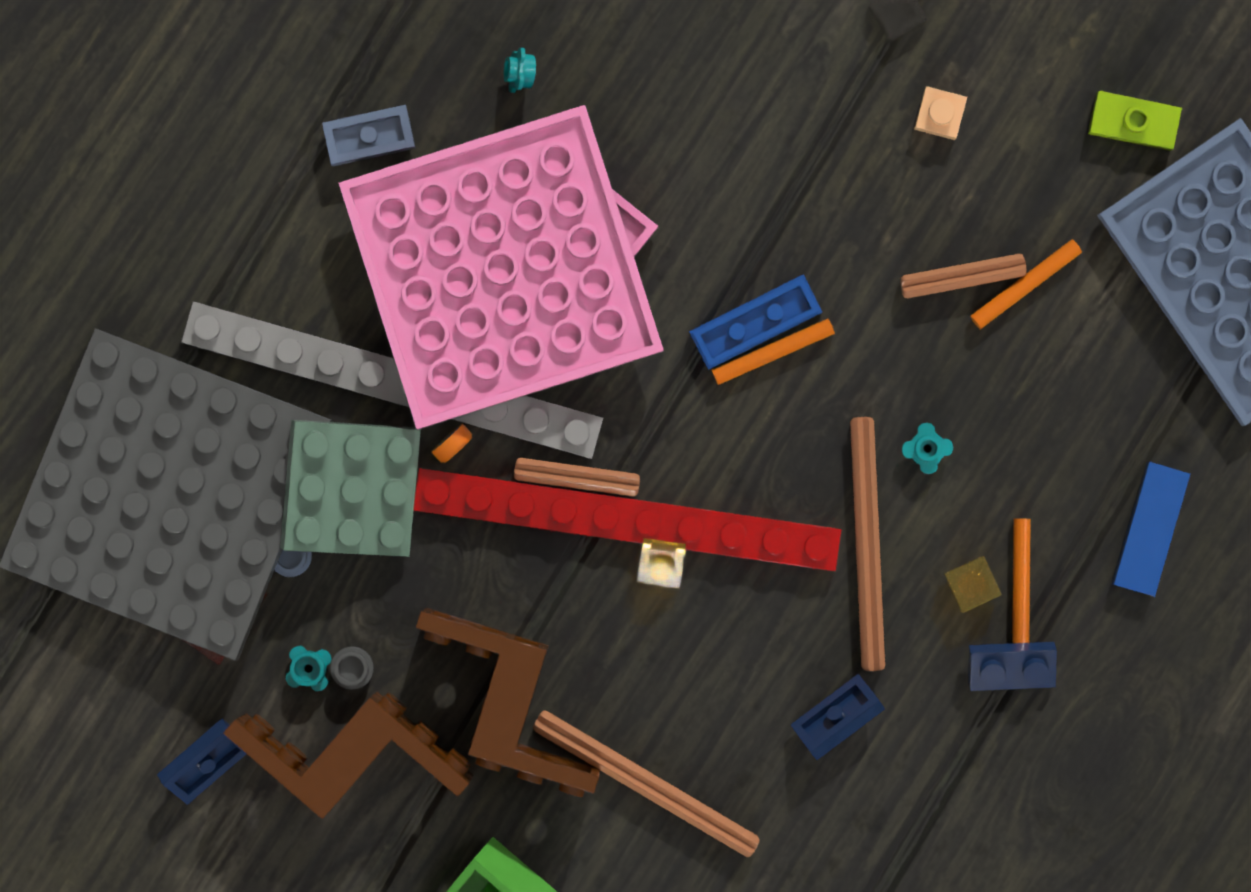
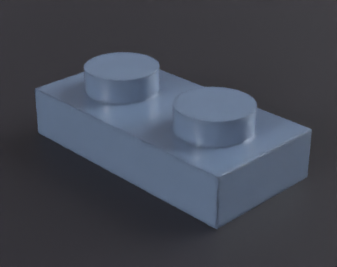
(368, 135)

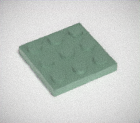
(350, 488)

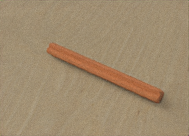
(867, 544)
(646, 783)

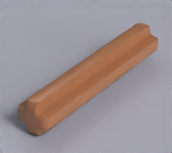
(963, 276)
(577, 477)

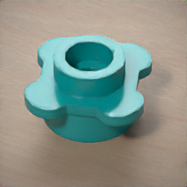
(519, 70)
(939, 448)
(318, 660)

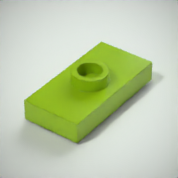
(1134, 120)

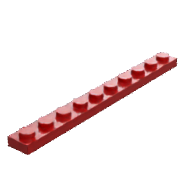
(626, 519)

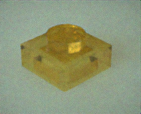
(661, 563)
(972, 584)

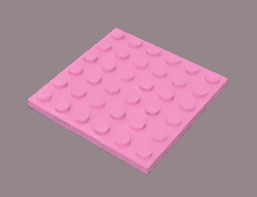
(501, 267)

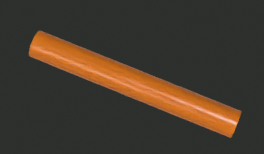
(1026, 284)
(773, 351)
(1021, 580)

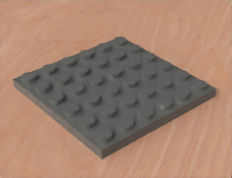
(160, 495)

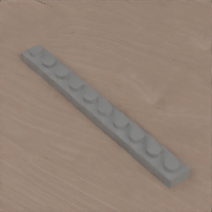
(377, 377)

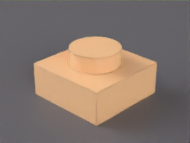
(940, 113)

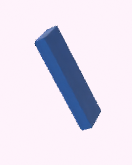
(755, 322)
(1150, 529)

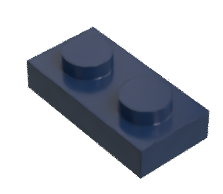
(1012, 666)
(837, 717)
(201, 763)

